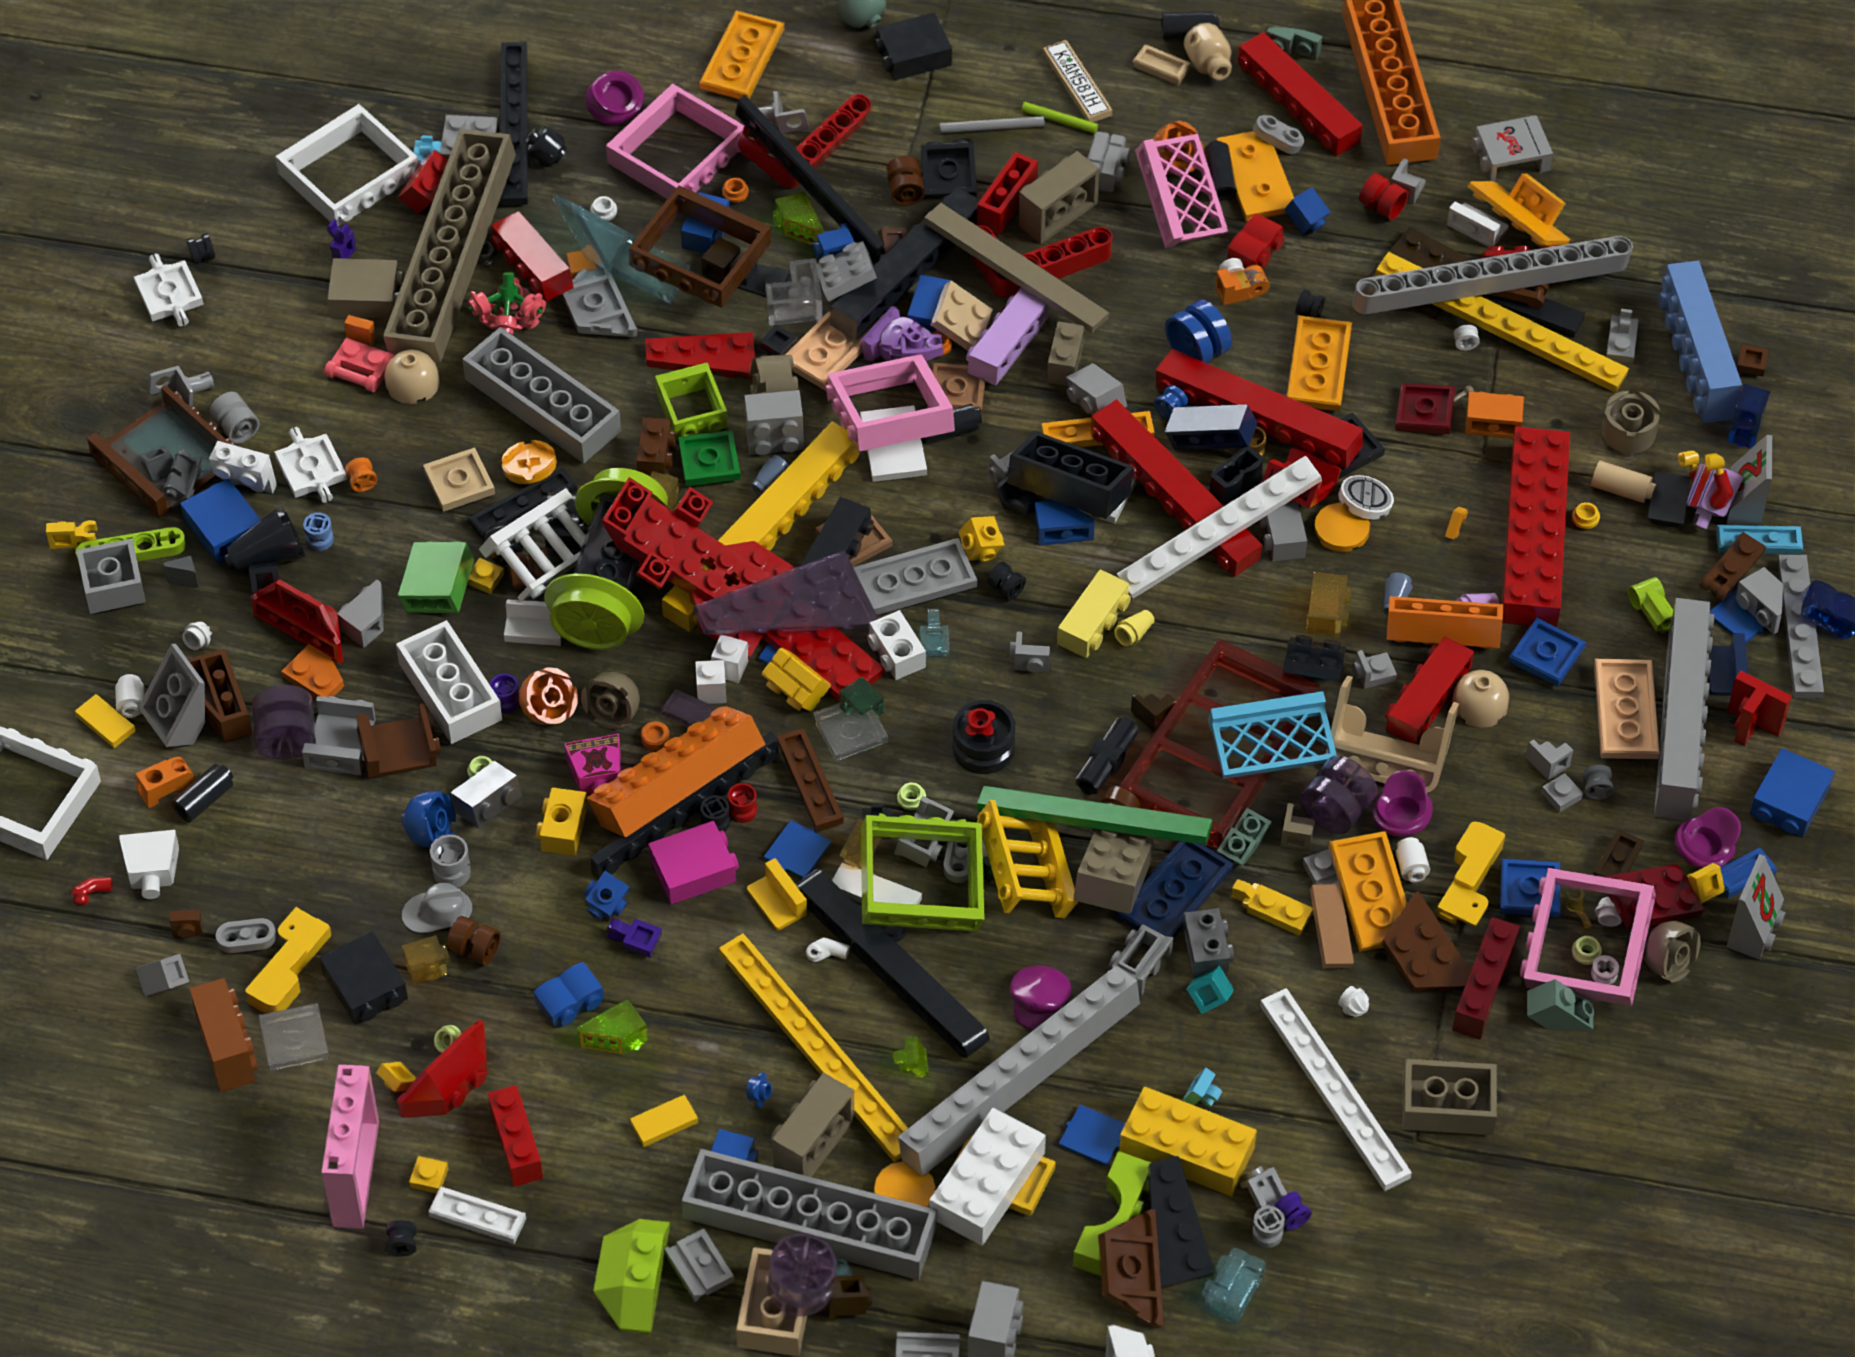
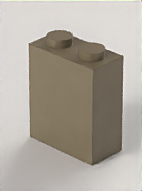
(363, 288)

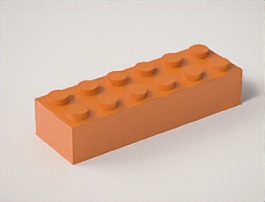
(675, 770)

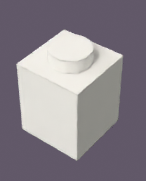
(734, 654)
(711, 681)

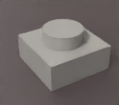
(1562, 792)

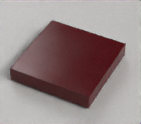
(1425, 408)

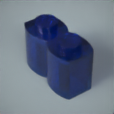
(1829, 609)

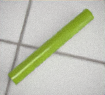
(1060, 117)

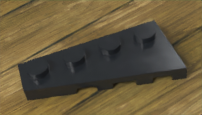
(1179, 1233)

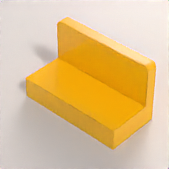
(778, 896)

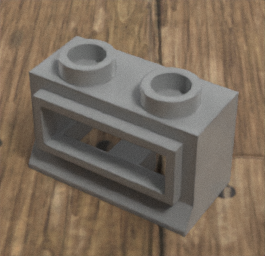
(926, 809)
(1159, 946)

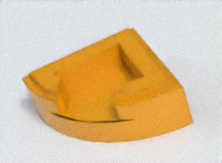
(1458, 517)

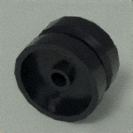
(983, 753)

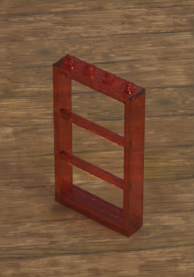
(1251, 668)

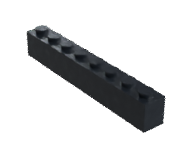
(898, 271)

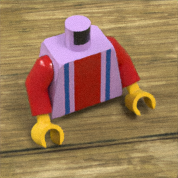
(1711, 487)

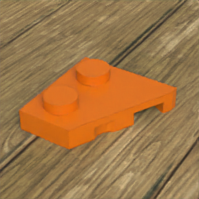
(314, 673)

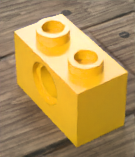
(562, 836)

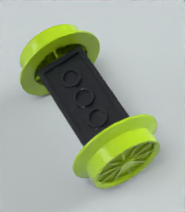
(596, 601)

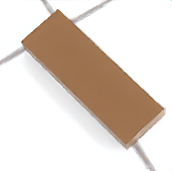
(1331, 926)

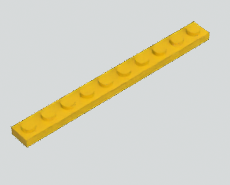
(1524, 333)
(813, 1041)

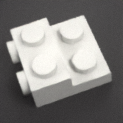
(243, 467)

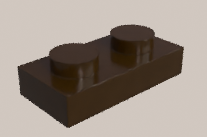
(1619, 854)

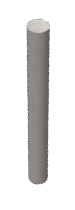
(986, 125)

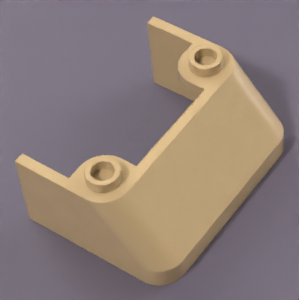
(1387, 755)

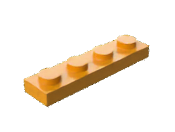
(1078, 430)

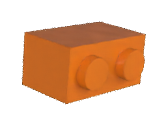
(1493, 414)

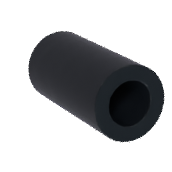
(1179, 23)
(1221, 169)
(965, 420)
(202, 792)

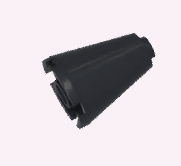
(266, 541)

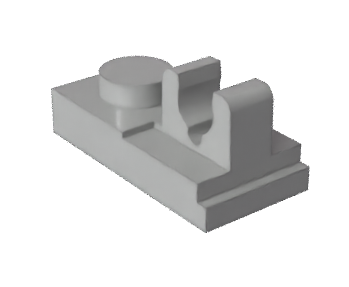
(1622, 337)

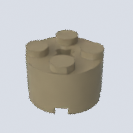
(772, 374)
(1630, 422)

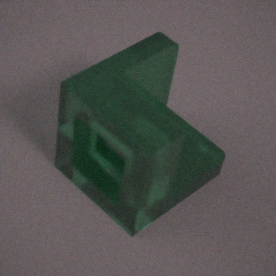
(861, 697)

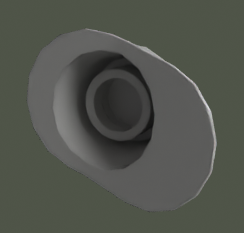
(436, 908)

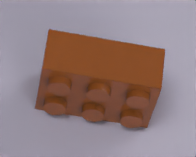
(224, 1034)

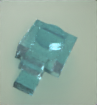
(933, 636)

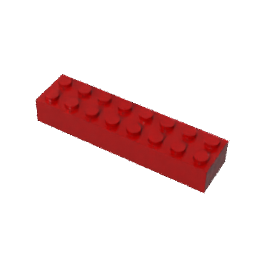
(1535, 526)

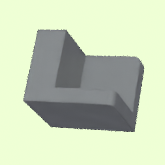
(1407, 181)
(1548, 759)
(162, 974)

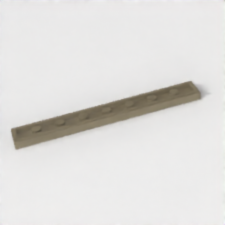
(1016, 268)

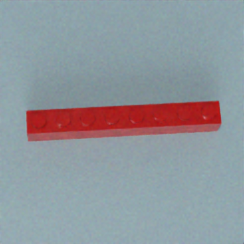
(1275, 413)
(1169, 481)

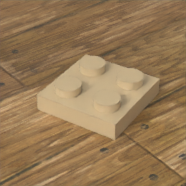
(961, 316)
(459, 479)

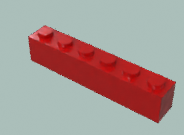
(1300, 94)

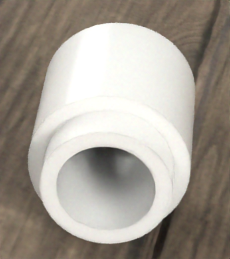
(129, 695)
(1412, 860)

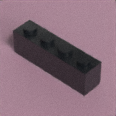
(842, 531)

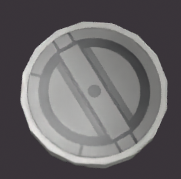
(1366, 497)

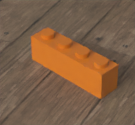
(1433, 619)

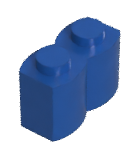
(569, 995)

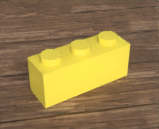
(1094, 614)

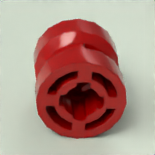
(742, 803)

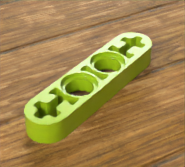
(162, 535)

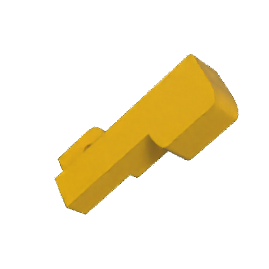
(1475, 857)
(278, 981)

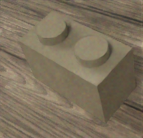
(1065, 352)

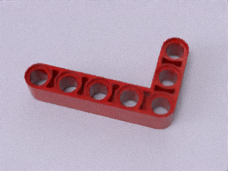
(812, 145)
(1057, 258)

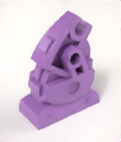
(899, 338)

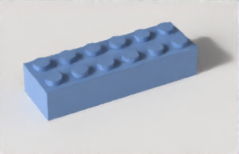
(1700, 342)

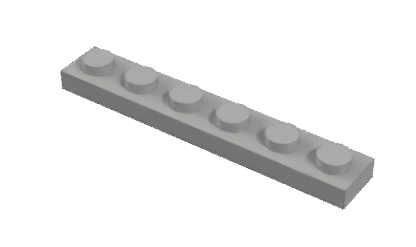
(1800, 634)

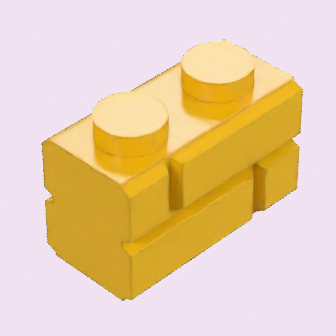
(795, 679)

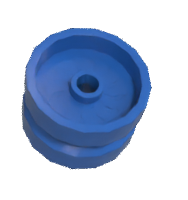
(1199, 332)

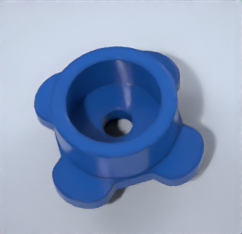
(759, 1089)

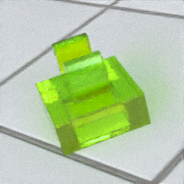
(913, 1057)

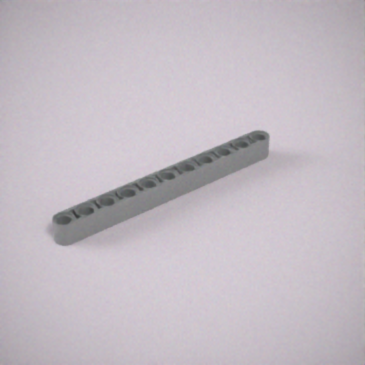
(1492, 274)

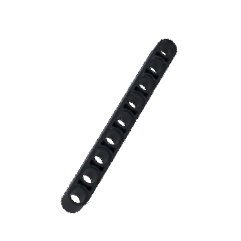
(893, 965)

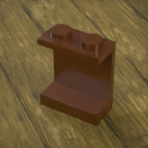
(398, 744)

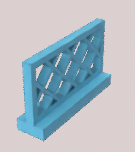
(1262, 714)

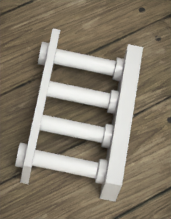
(519, 531)

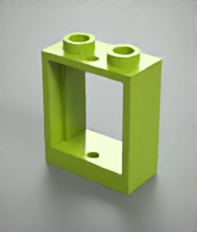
(697, 378)

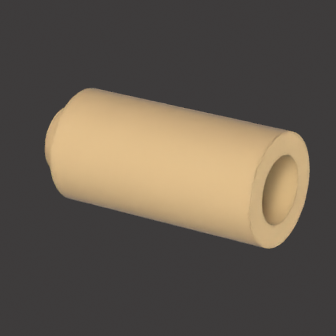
(1623, 482)

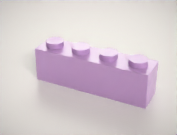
(1007, 337)

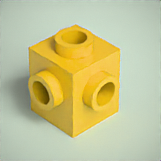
(981, 538)

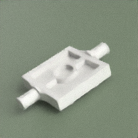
(168, 290)
(310, 465)

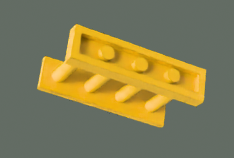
(1045, 846)

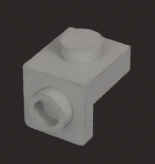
(1029, 657)

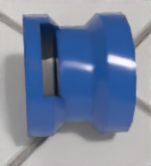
(1171, 398)

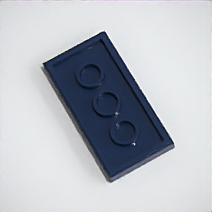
(1176, 887)

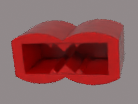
(1256, 241)

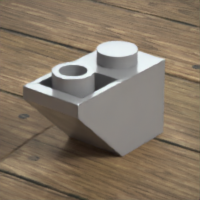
(1762, 597)
(364, 615)

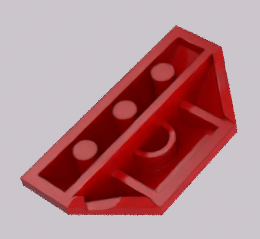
(299, 617)
(448, 1076)

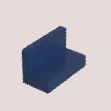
(1726, 664)

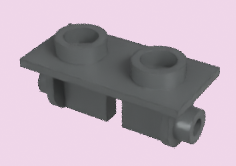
(180, 486)

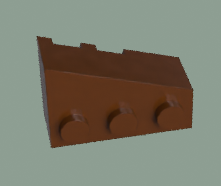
(223, 700)

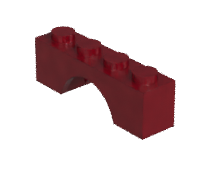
(1485, 978)

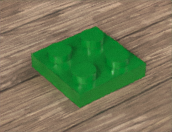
(709, 458)

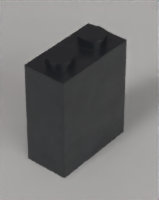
(913, 46)
(364, 978)

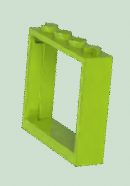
(923, 915)

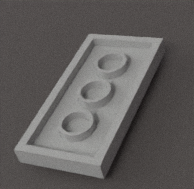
(916, 576)

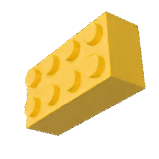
(1208, 1145)

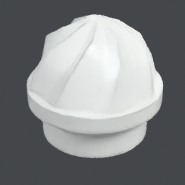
(197, 635)
(1607, 913)
(1354, 1001)

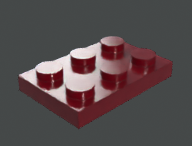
(1673, 893)

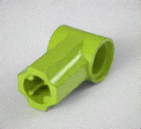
(1650, 598)

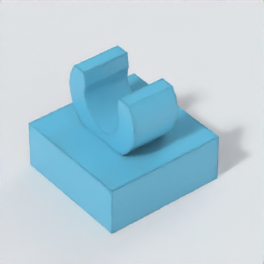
(425, 147)
(1202, 1089)

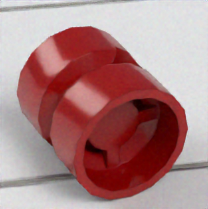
(1385, 197)

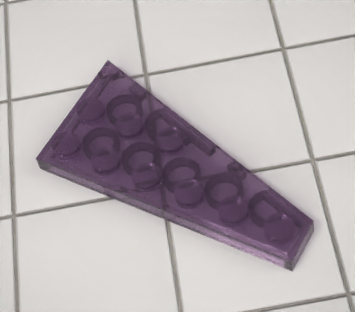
(798, 600)

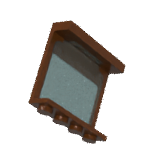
(166, 425)

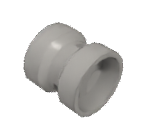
(1268, 1226)

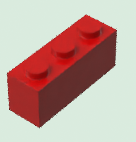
(1003, 195)
(515, 1135)

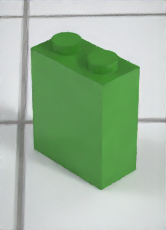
(436, 577)

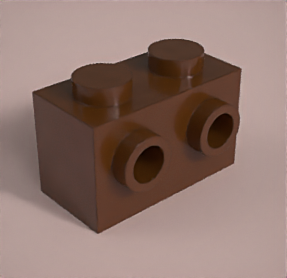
(655, 446)

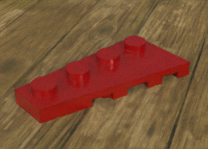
(723, 352)

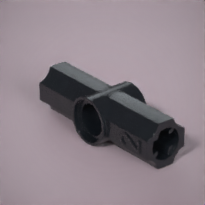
(1107, 755)

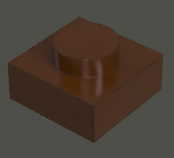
(890, 237)
(1752, 360)
(186, 923)

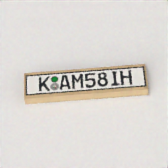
(1077, 81)

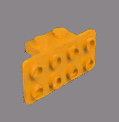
(1528, 206)

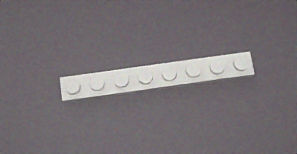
(1220, 526)
(1335, 1089)

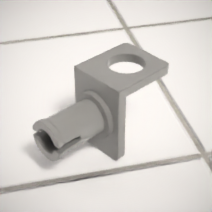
(776, 114)
(183, 385)

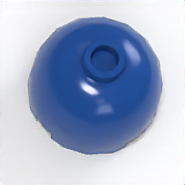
(428, 817)

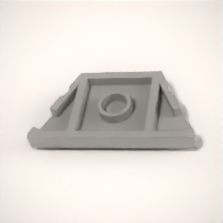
(598, 305)

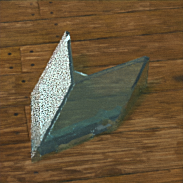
(609, 248)

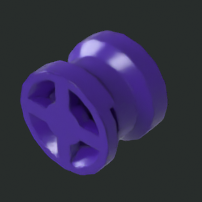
(1293, 1210)

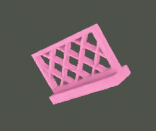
(1160, 195)

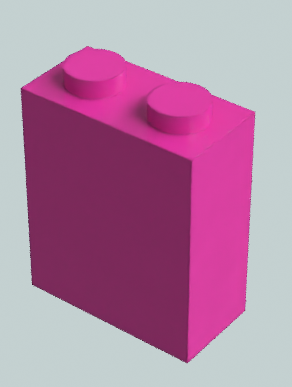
(693, 862)

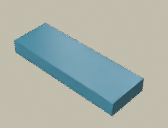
(1775, 538)

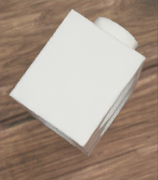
(895, 638)

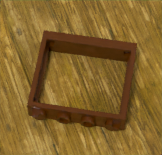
(711, 214)

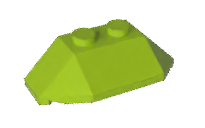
(632, 1273)

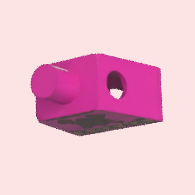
(594, 761)

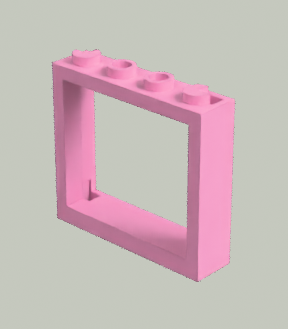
(649, 120)
(897, 428)
(1620, 994)
(351, 1145)

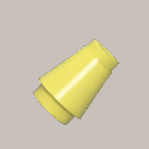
(1133, 628)

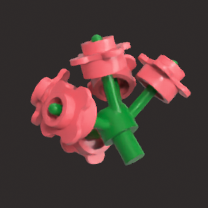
(512, 296)

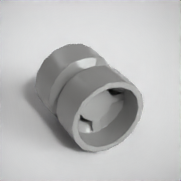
(234, 417)
(450, 860)

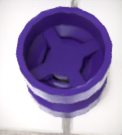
(506, 689)

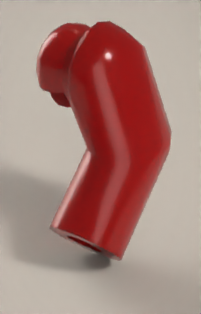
(91, 885)

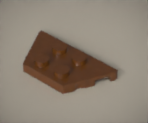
(1424, 950)
(1132, 1268)

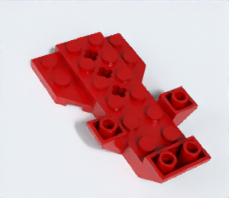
(676, 549)

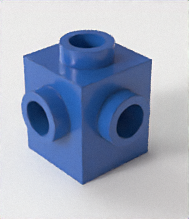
(611, 888)

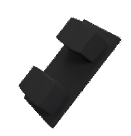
(762, 275)
(1669, 499)

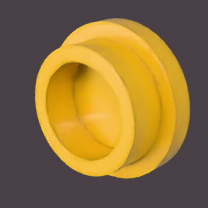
(1586, 516)

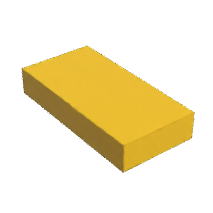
(105, 721)
(664, 1120)

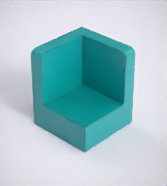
(1210, 989)

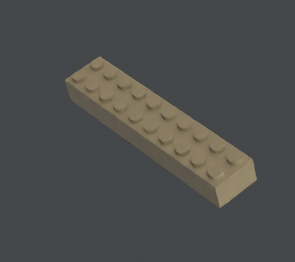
(450, 243)

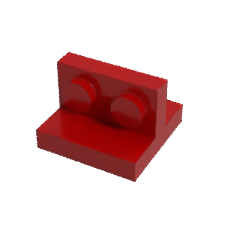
(1757, 706)

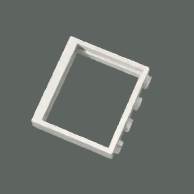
(332, 136)
(44, 843)

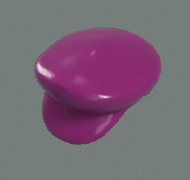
(614, 97)
(1403, 805)
(1708, 838)
(1038, 994)

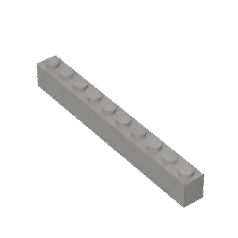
(1019, 1070)

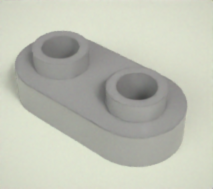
(1278, 134)
(956, 859)
(246, 935)

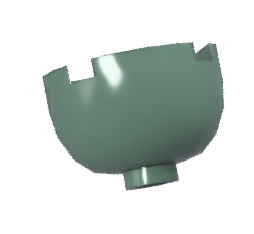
(861, 12)

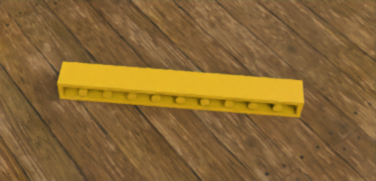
(778, 506)

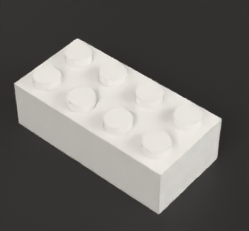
(449, 682)
(987, 1176)

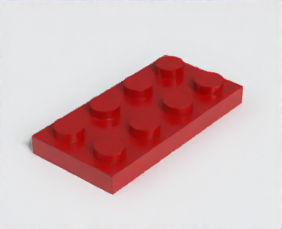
(829, 655)

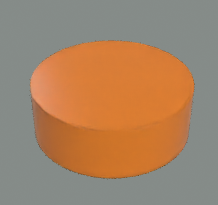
(654, 735)

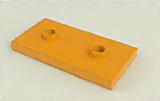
(741, 55)
(1258, 176)
(1319, 362)
(1368, 886)

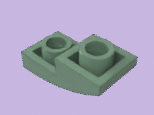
(1297, 41)
(1244, 837)

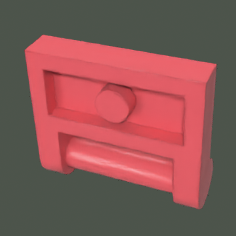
(360, 359)

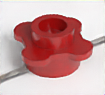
(980, 715)

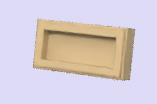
(1161, 64)

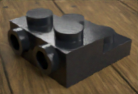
(948, 168)
(1314, 658)

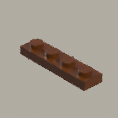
(810, 780)

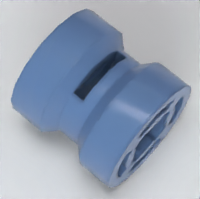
(318, 531)

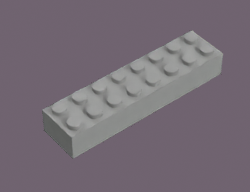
(1684, 710)
(781, 1203)

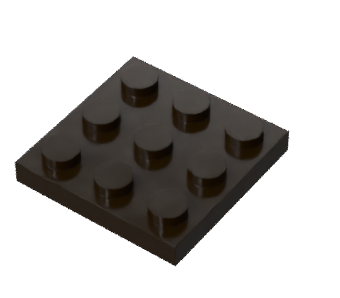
(1424, 253)

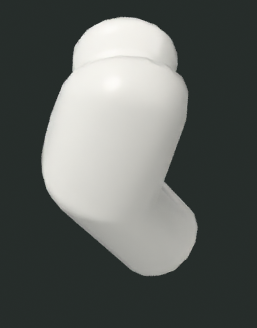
(825, 948)

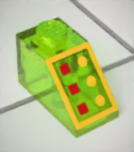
(797, 218)
(614, 1030)

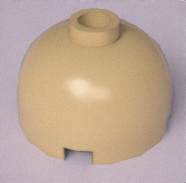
(411, 376)
(1481, 698)

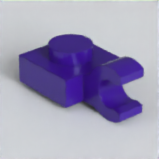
(343, 241)
(638, 937)

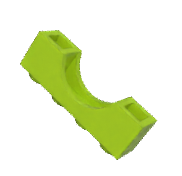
(1128, 1185)

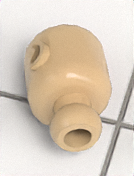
(1208, 51)

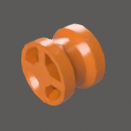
(361, 474)

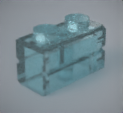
(1234, 1285)

